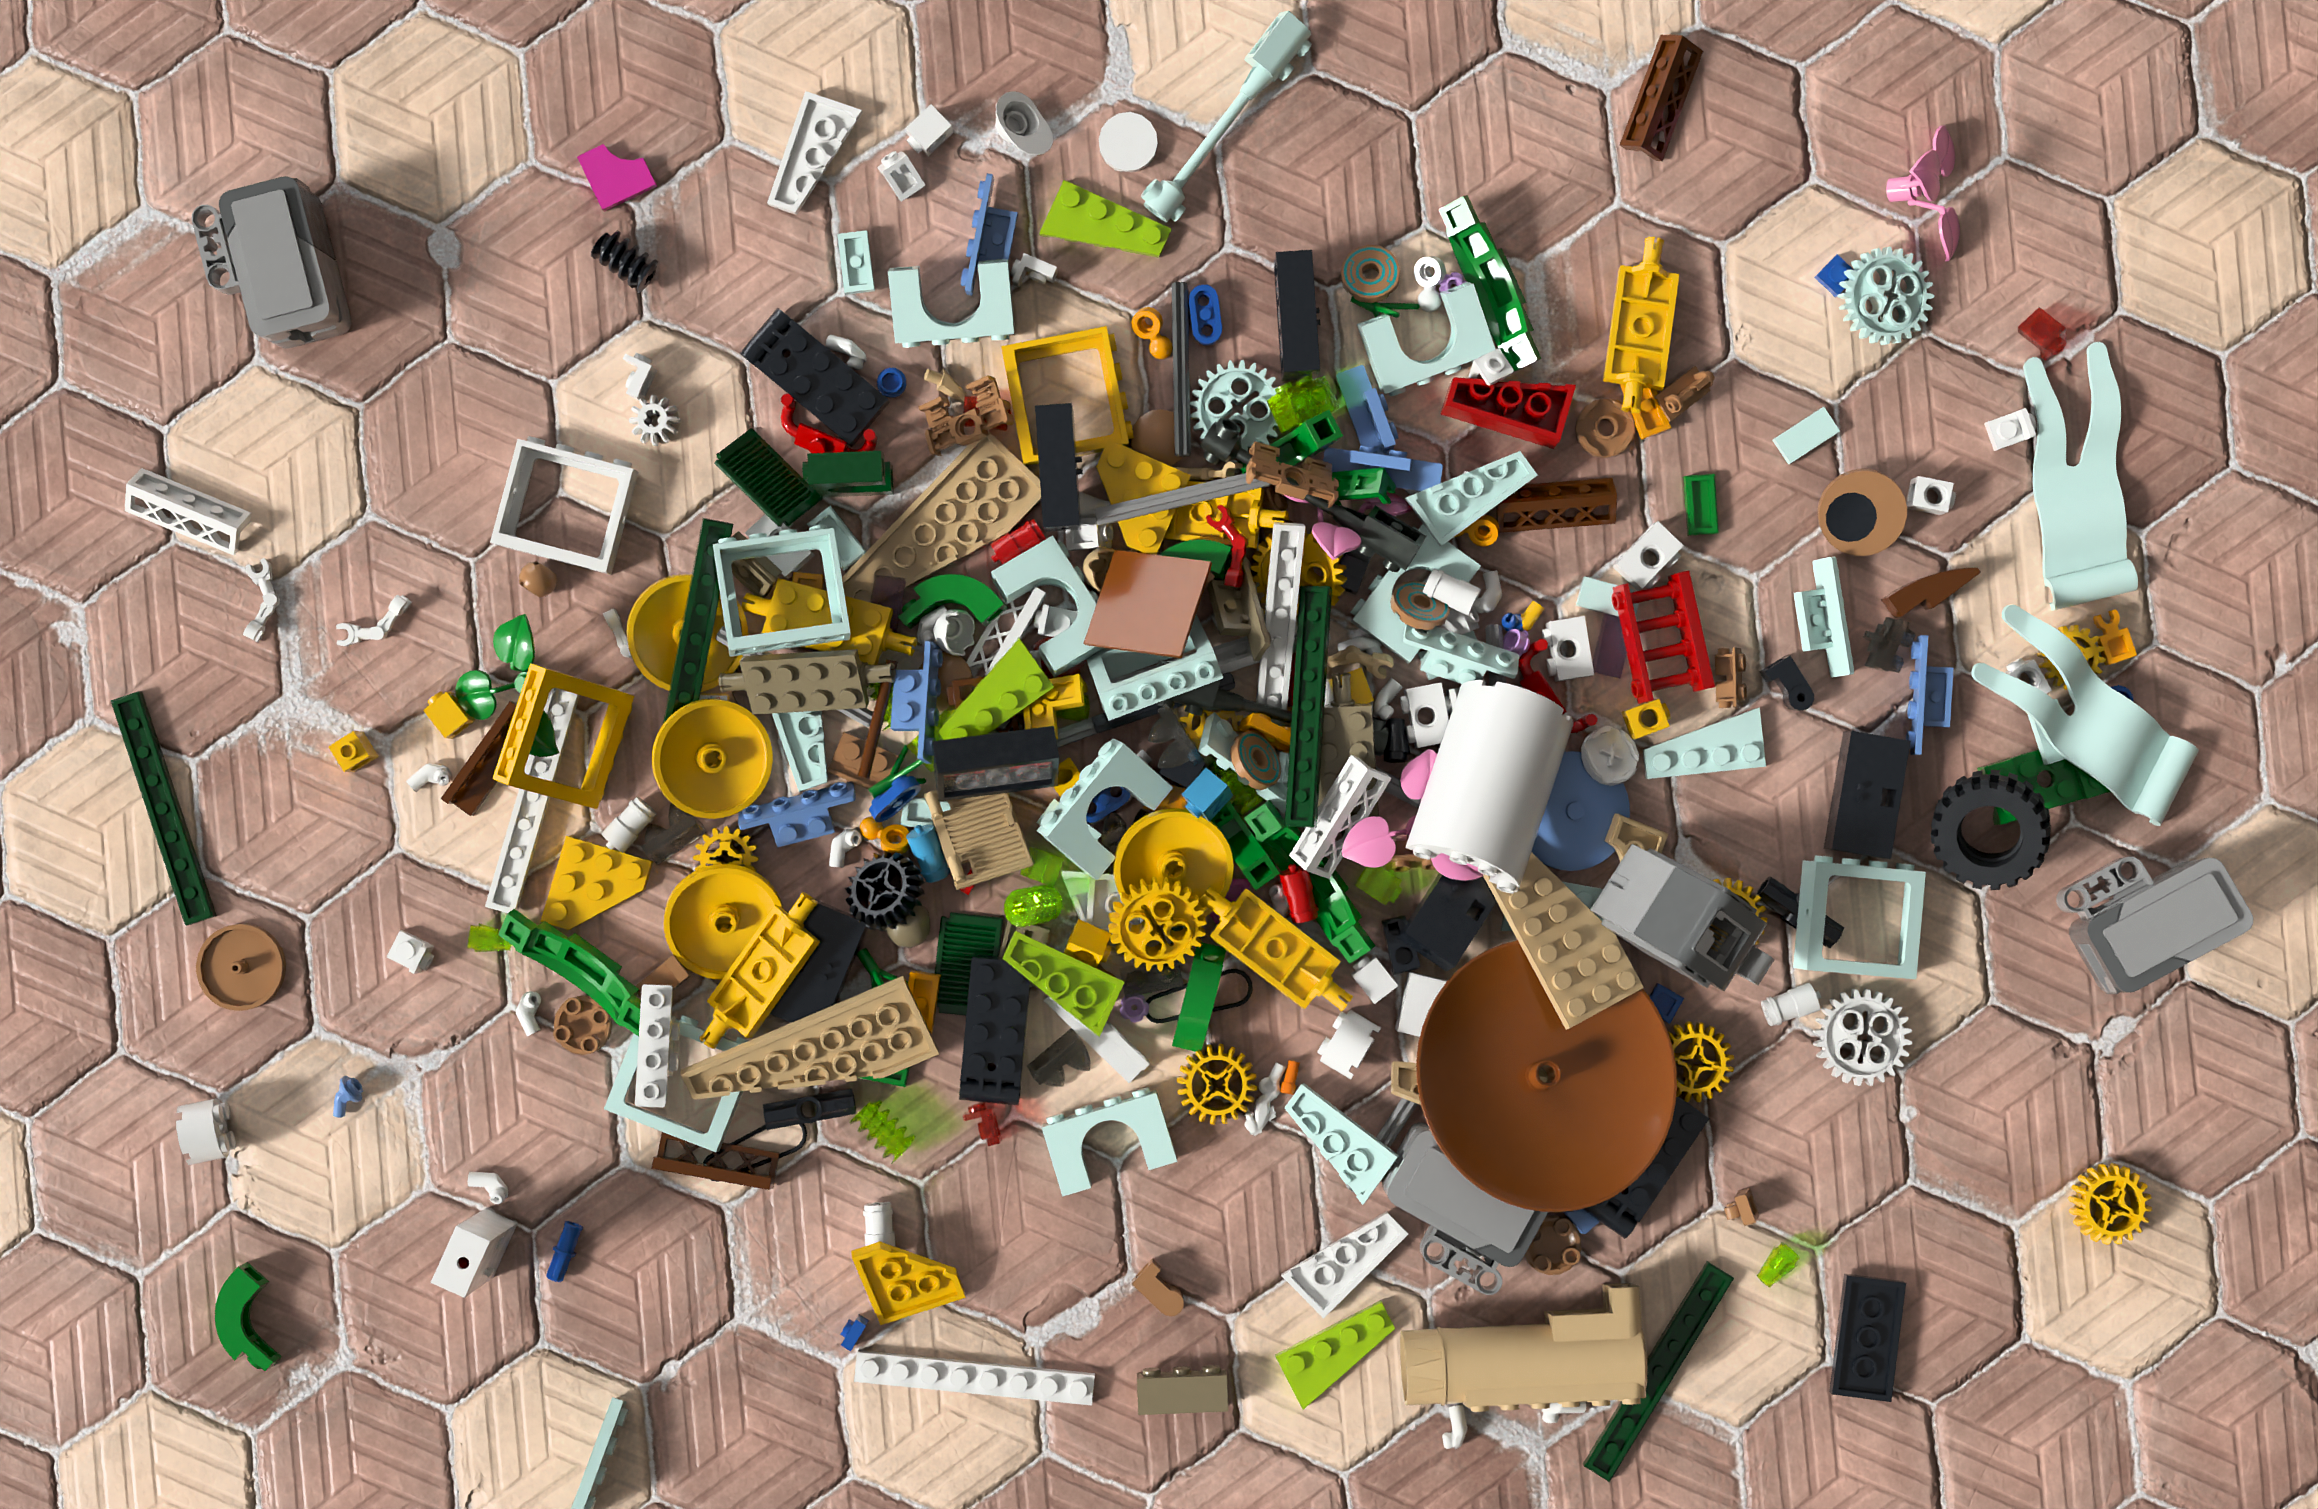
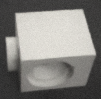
(928, 131)
(1918, 500)
(2032, 670)
(1373, 978)

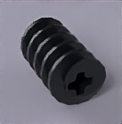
(624, 261)

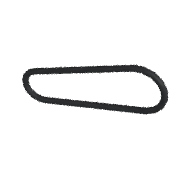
(1223, 1007)
(768, 1159)

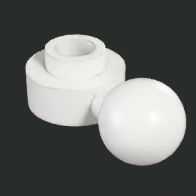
(1429, 298)

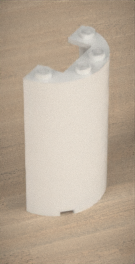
(1492, 780)

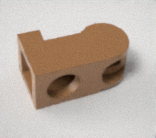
(668, 973)
(1165, 1298)

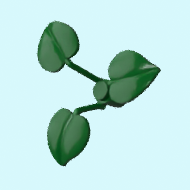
(474, 691)

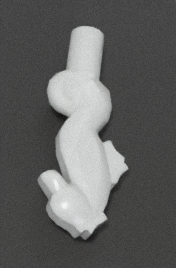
(1262, 1109)

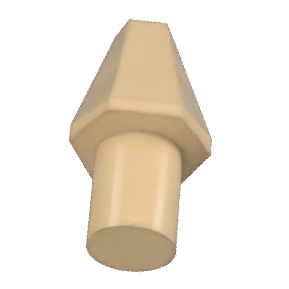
(945, 384)

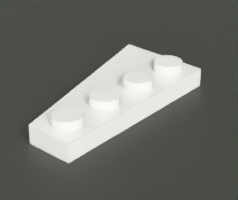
(813, 143)
(1340, 1267)

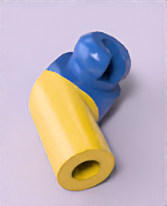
(1524, 620)

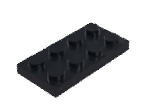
(1867, 1337)

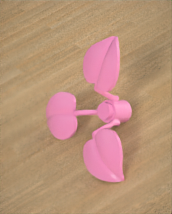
(1925, 179)
(1340, 540)
(1370, 838)

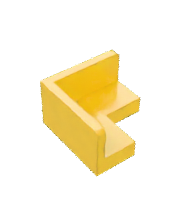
(1066, 694)

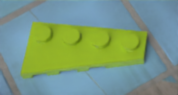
(1091, 219)
(1002, 693)
(1071, 983)
(1327, 1355)

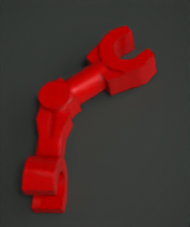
(1234, 574)

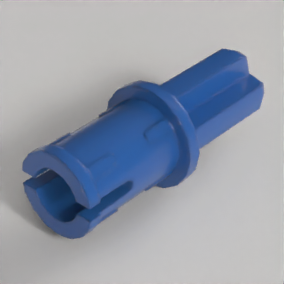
(564, 1251)

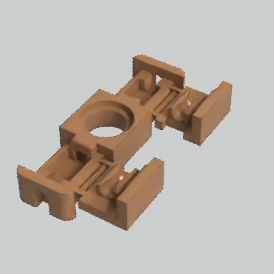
(950, 431)
(1313, 477)

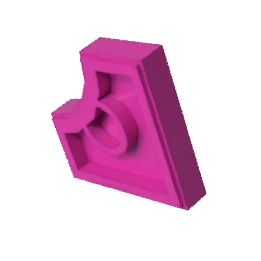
(615, 178)

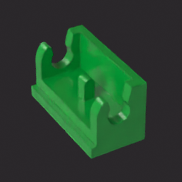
(1364, 484)

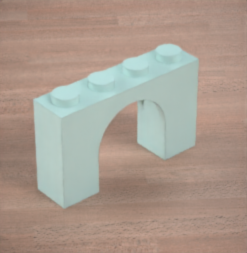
(915, 323)
(1467, 342)
(1049, 565)
(1375, 613)
(1067, 823)
(1066, 1134)

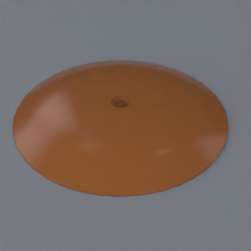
(1531, 1139)

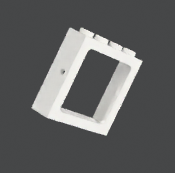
(515, 490)

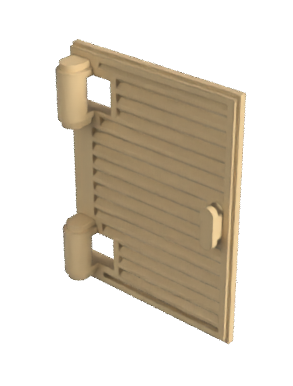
(980, 834)

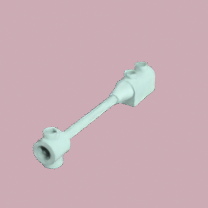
(1270, 61)

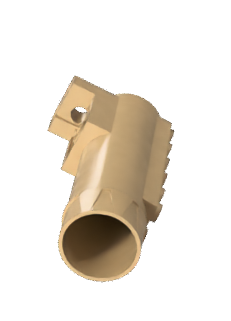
(1565, 1361)

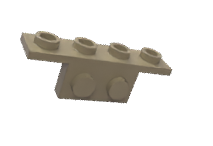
(1239, 611)

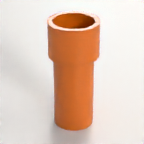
(1289, 1085)

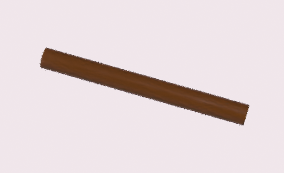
(875, 726)

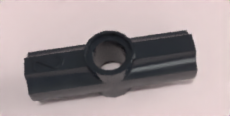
(1786, 904)
(790, 1112)

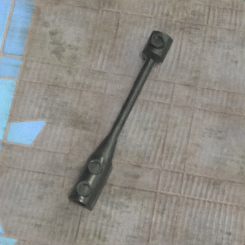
(1378, 531)
(1214, 698)

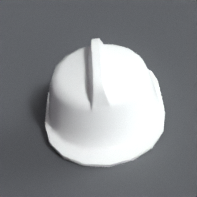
(1022, 124)

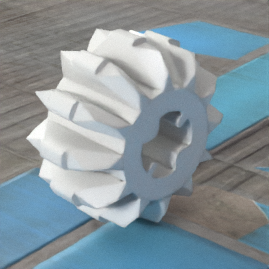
(644, 419)

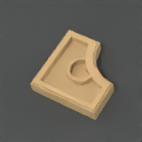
(1626, 831)

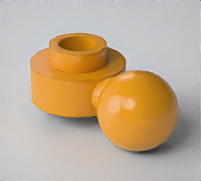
(1160, 346)
(1479, 536)
(893, 833)

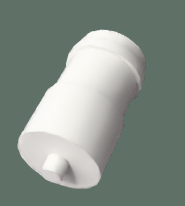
(1453, 592)
(628, 825)
(1791, 1004)
(879, 1223)

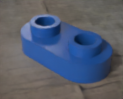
(1205, 315)
(895, 798)
(1107, 803)

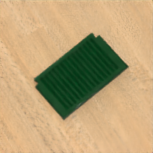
(767, 478)
(957, 942)

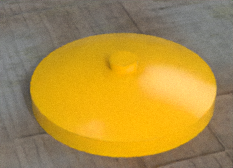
(656, 629)
(712, 758)
(1175, 847)
(715, 916)

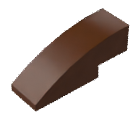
(1927, 590)

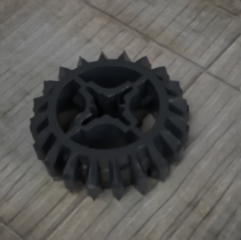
(882, 875)

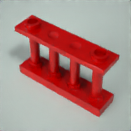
(1684, 617)

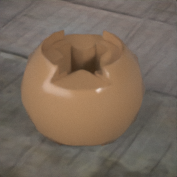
(537, 579)

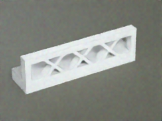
(186, 505)
(1018, 630)
(1335, 816)
(1110, 1045)

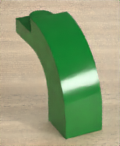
(1306, 440)
(1204, 550)
(953, 589)
(1244, 847)
(1199, 997)
(234, 1320)

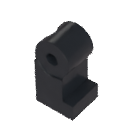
(1356, 567)
(1791, 682)
(1401, 956)

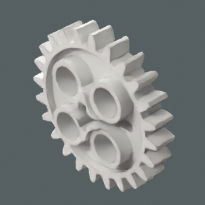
(1889, 1039)

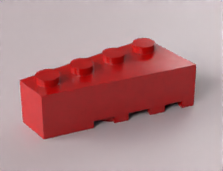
(1511, 408)

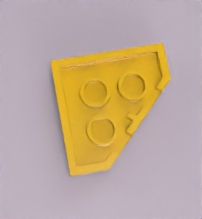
(1133, 476)
(592, 881)
(904, 1282)

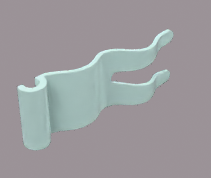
(2083, 503)
(2105, 733)

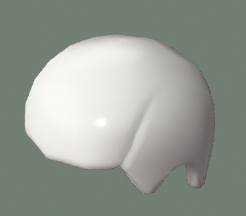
(954, 631)

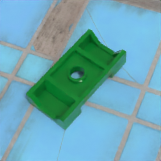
(2066, 785)

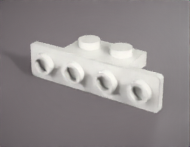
(656, 1046)

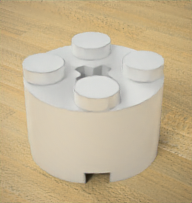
(1349, 1043)
(205, 1131)

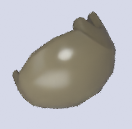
(914, 931)

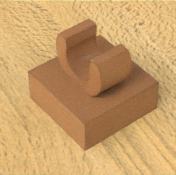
(1743, 1206)

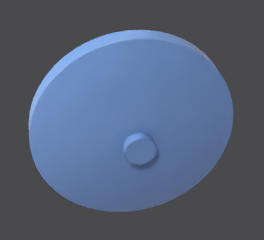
(1578, 818)

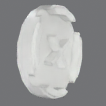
(1128, 142)
(1609, 756)

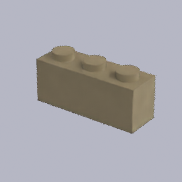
(1182, 1390)

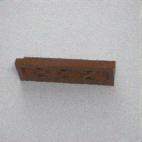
(1658, 92)
(1556, 499)
(475, 778)
(714, 1172)

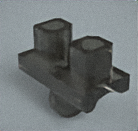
(1885, 643)

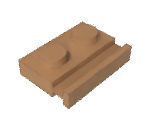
(848, 758)

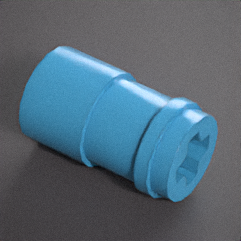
(928, 851)

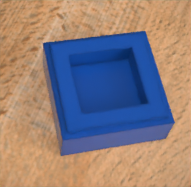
(1666, 1002)

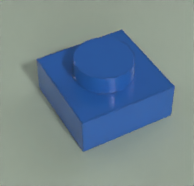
(1833, 274)
(853, 1331)

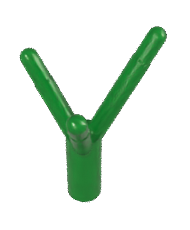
(1385, 308)
(885, 784)
(873, 969)

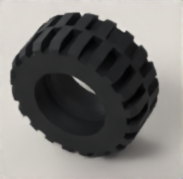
(1984, 867)

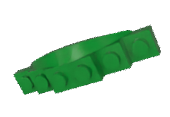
(1493, 282)
(1335, 910)
(577, 963)

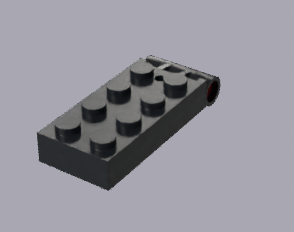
(814, 377)
(994, 1032)
(1628, 1208)

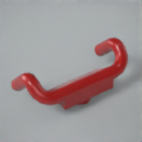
(815, 440)
(1537, 683)

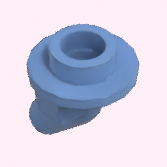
(349, 1090)

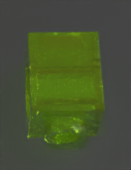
(1045, 867)
(1379, 884)

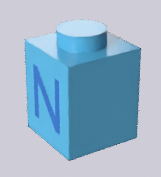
(1206, 795)

